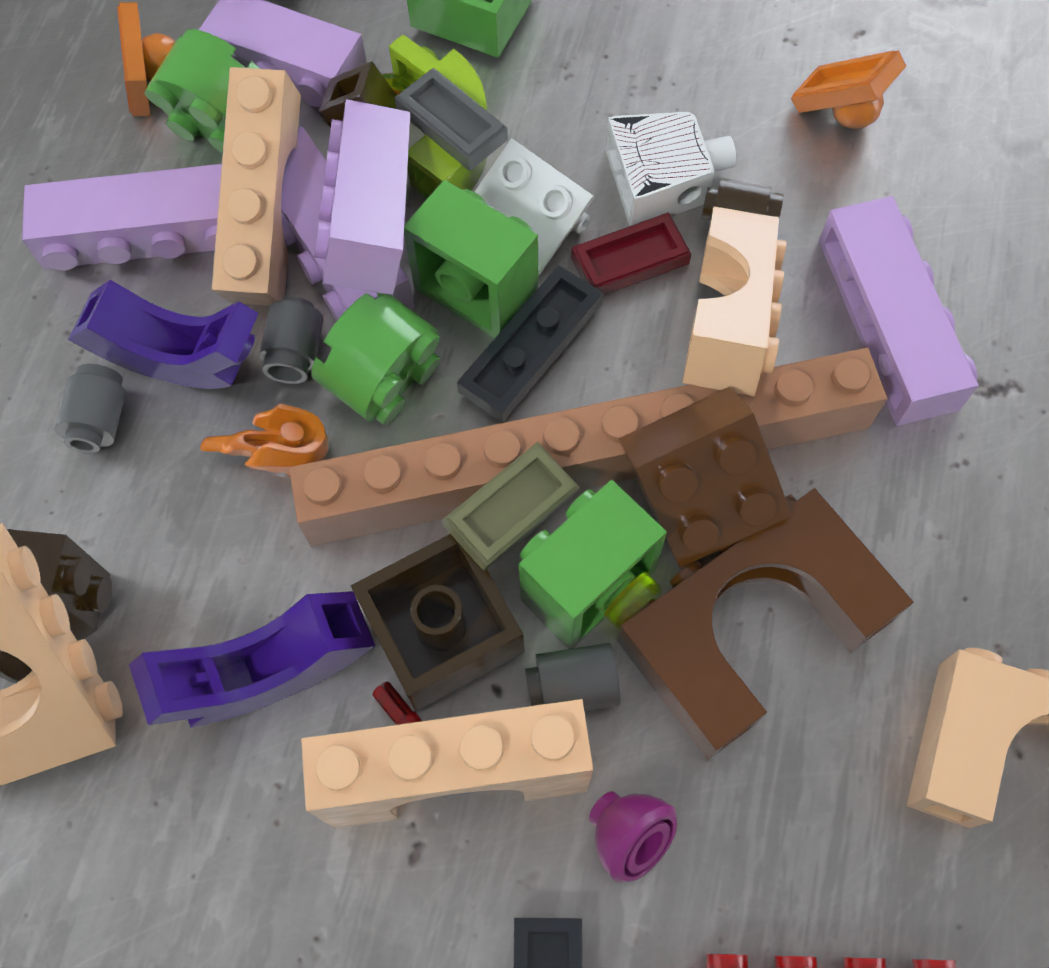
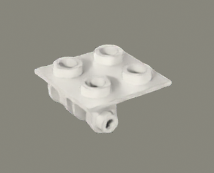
(539, 195)

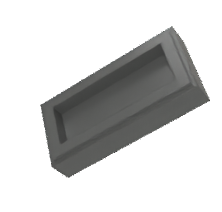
(452, 119)

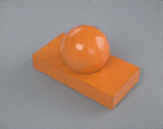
(139, 56)
(850, 88)

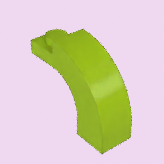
(427, 160)

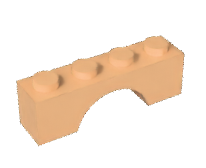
(257, 142)
(737, 332)

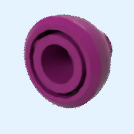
(632, 833)

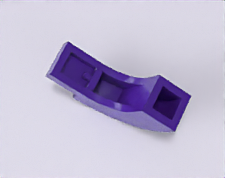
(162, 342)
(257, 669)

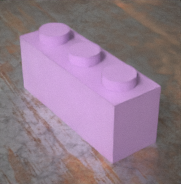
(287, 41)

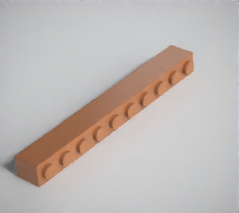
(437, 474)

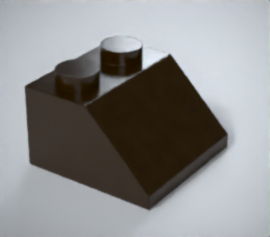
(72, 576)

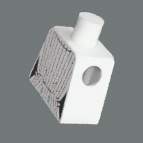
(663, 162)

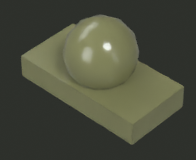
(510, 506)

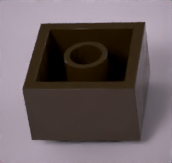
(439, 620)

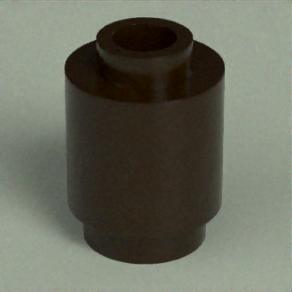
(742, 197)

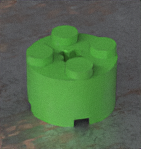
(194, 86)
(376, 356)

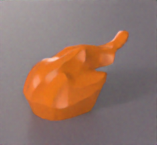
(289, 440)

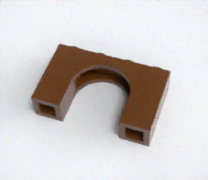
(807, 553)

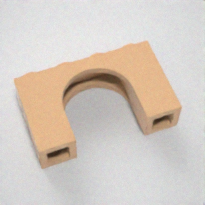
(63, 703)
(968, 731)
(372, 771)

